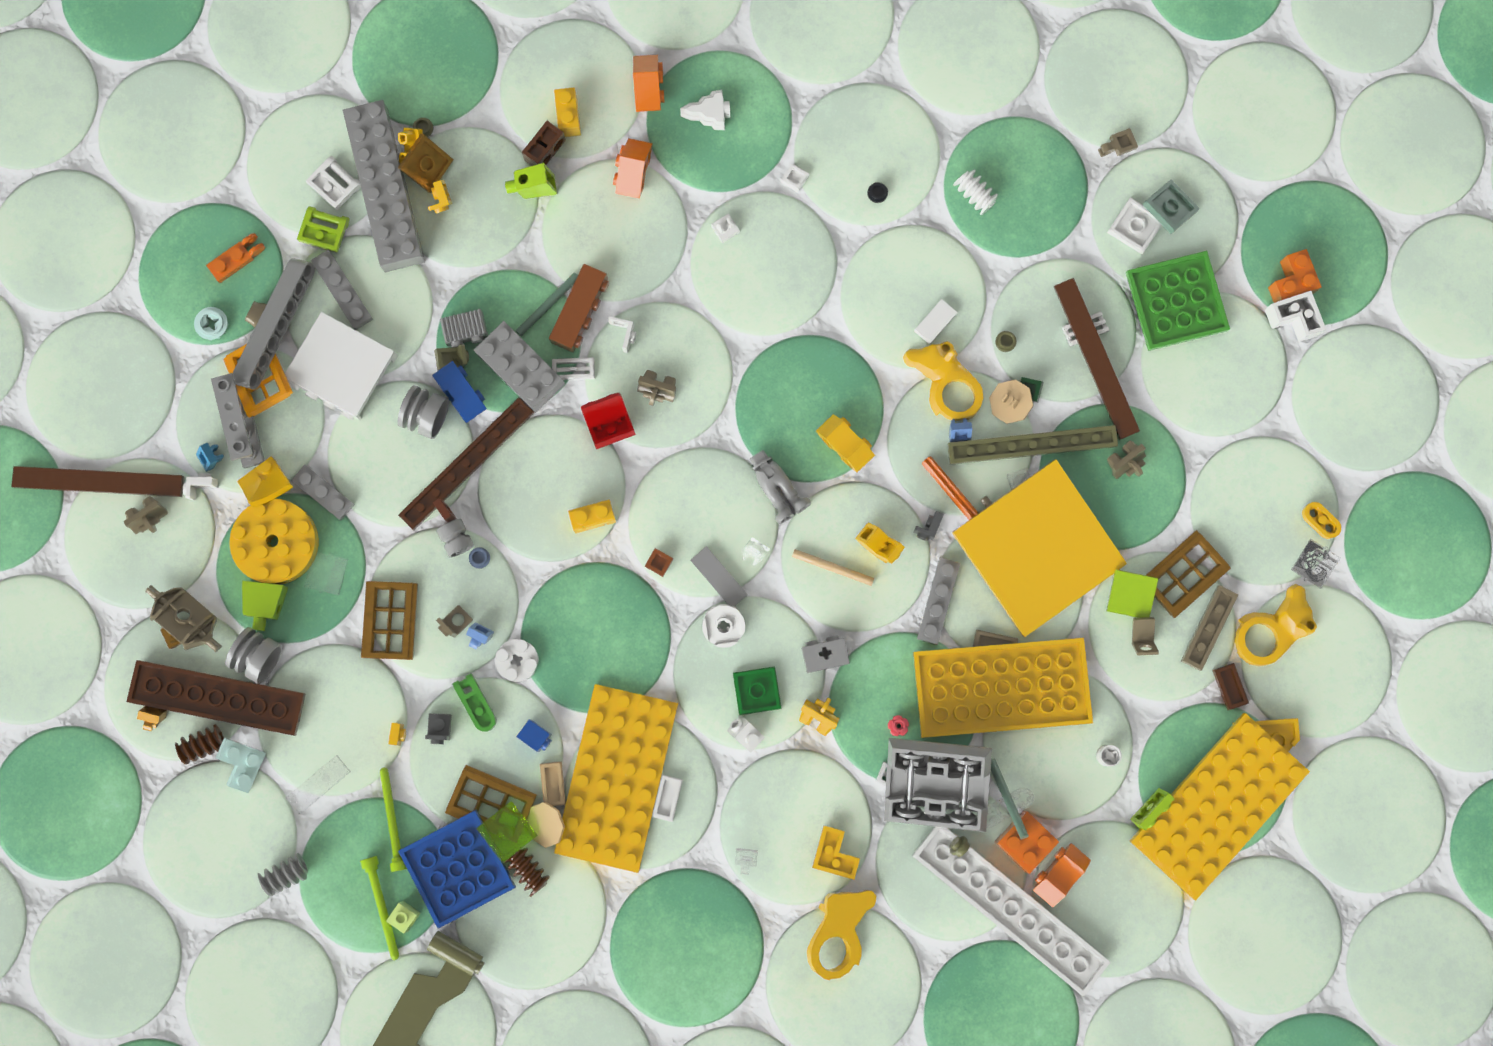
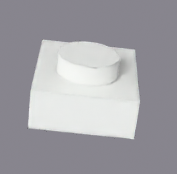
(202, 481)
(745, 733)

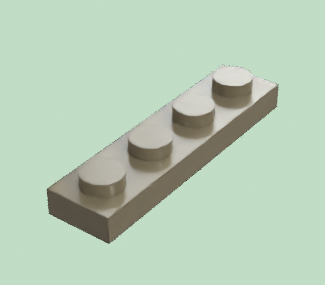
(1209, 628)

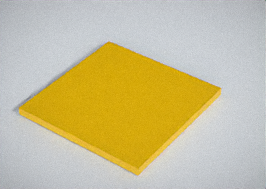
(1039, 548)

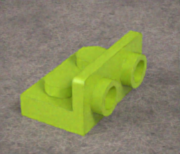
(1152, 808)

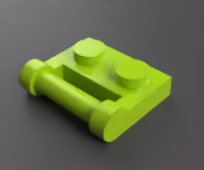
(320, 235)

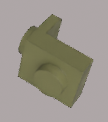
(456, 354)

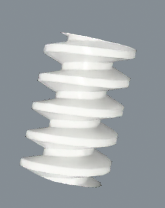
(976, 191)

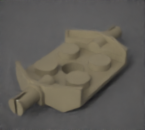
(190, 632)

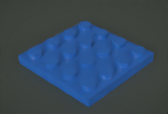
(456, 870)

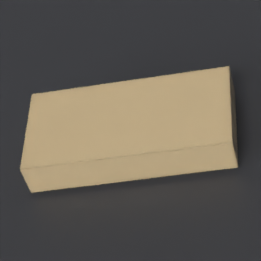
(553, 783)

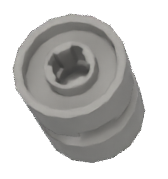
(454, 536)

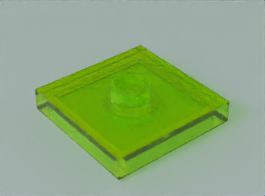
(506, 831)

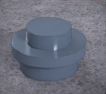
(479, 557)

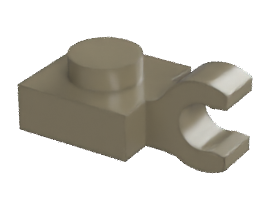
(1120, 143)

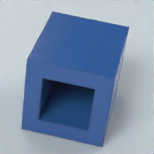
(535, 736)

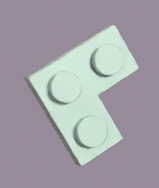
(246, 762)

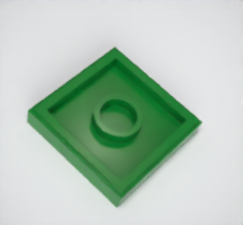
(757, 690)

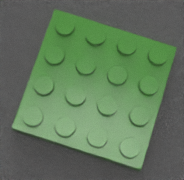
(1177, 300)

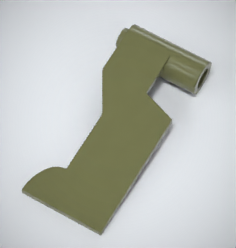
(427, 992)

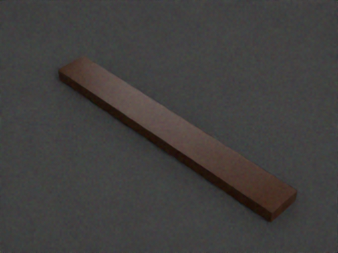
(1096, 358)
(466, 463)
(97, 481)

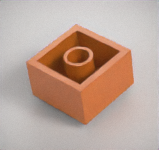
(1028, 851)

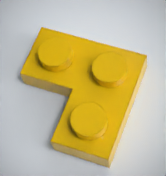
(830, 859)

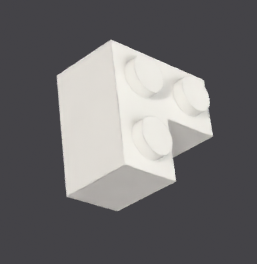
(1301, 312)

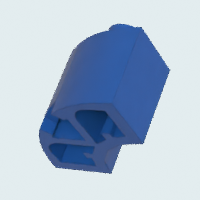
(459, 392)

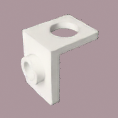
(630, 334)

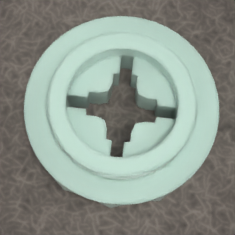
(201, 322)

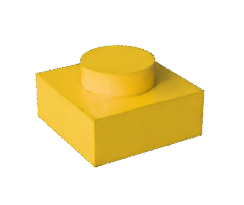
(397, 734)

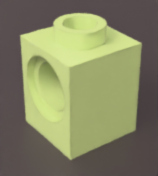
(403, 917)

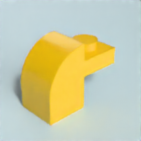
(879, 543)

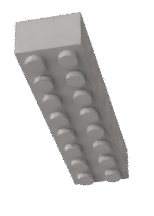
(383, 186)

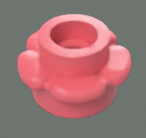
(892, 725)

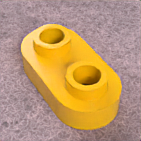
(1321, 519)

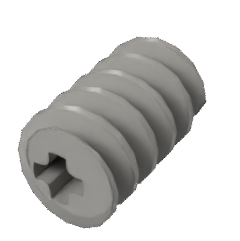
(284, 876)

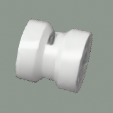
(1112, 756)

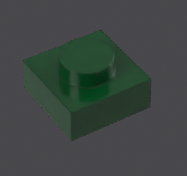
(1035, 387)

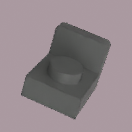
(932, 524)
(438, 728)

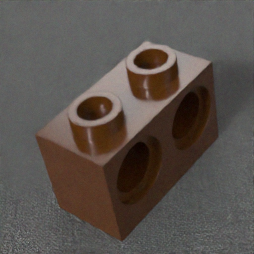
(544, 145)

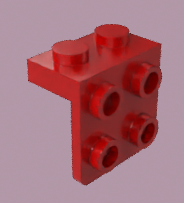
(607, 420)

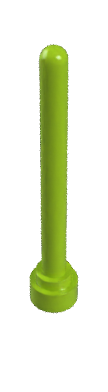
(397, 862)
(370, 866)

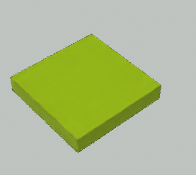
(1132, 594)

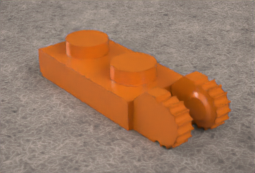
(235, 258)

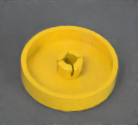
(256, 529)

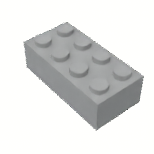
(519, 366)

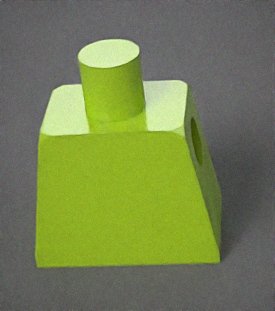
(532, 182)
(262, 602)

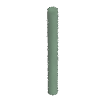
(547, 304)
(1008, 800)

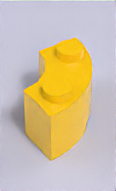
(845, 442)

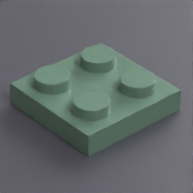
(1171, 206)

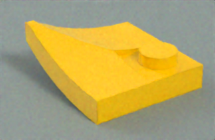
(264, 483)

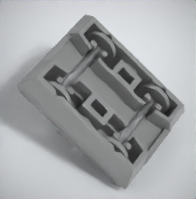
(938, 784)

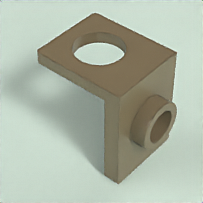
(447, 626)
(1143, 636)

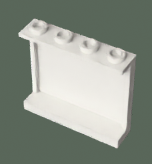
(339, 366)

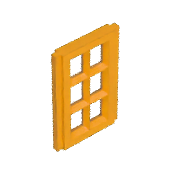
(245, 393)

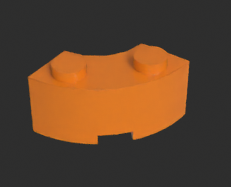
(1061, 874)

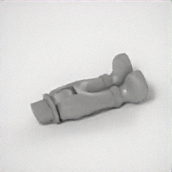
(770, 477)

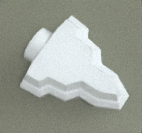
(710, 110)

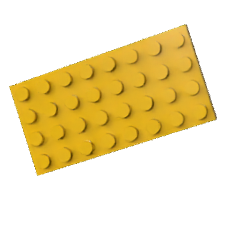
(1002, 687)
(616, 778)
(1220, 806)

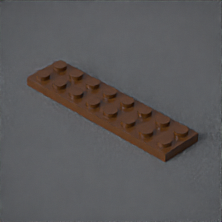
(216, 697)

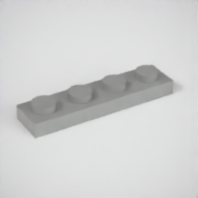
(341, 290)
(938, 601)

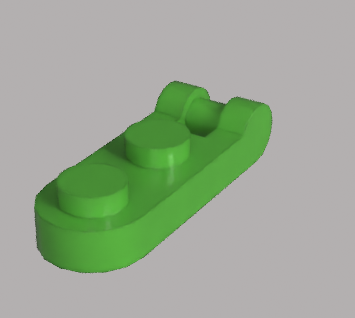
(475, 704)

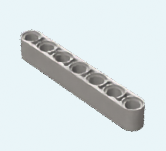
(273, 323)

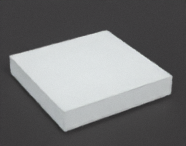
(1135, 226)

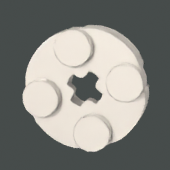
(733, 632)
(528, 664)

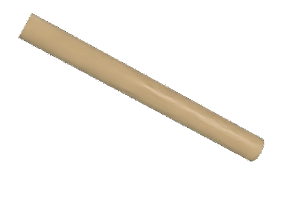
(833, 567)

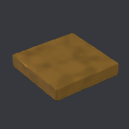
(425, 163)

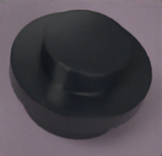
(877, 192)

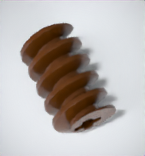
(199, 746)
(527, 871)

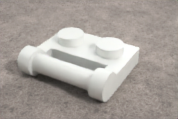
(329, 187)

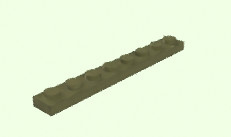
(1032, 444)

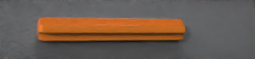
(949, 487)

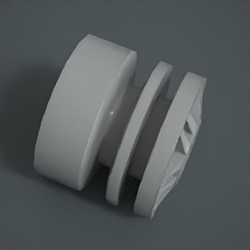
(421, 411)
(253, 655)

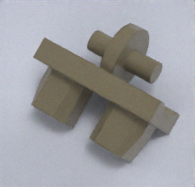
(655, 389)
(1130, 463)
(145, 518)

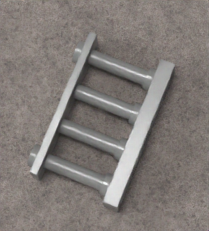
(237, 426)

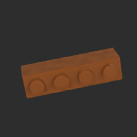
(578, 308)

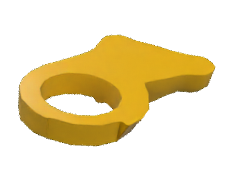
(942, 367)
(1288, 624)
(841, 917)

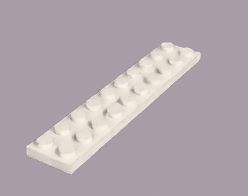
(1013, 911)

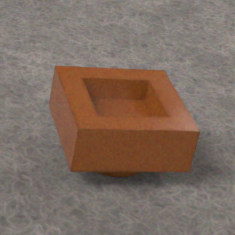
(658, 562)

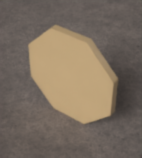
(1011, 401)
(546, 823)

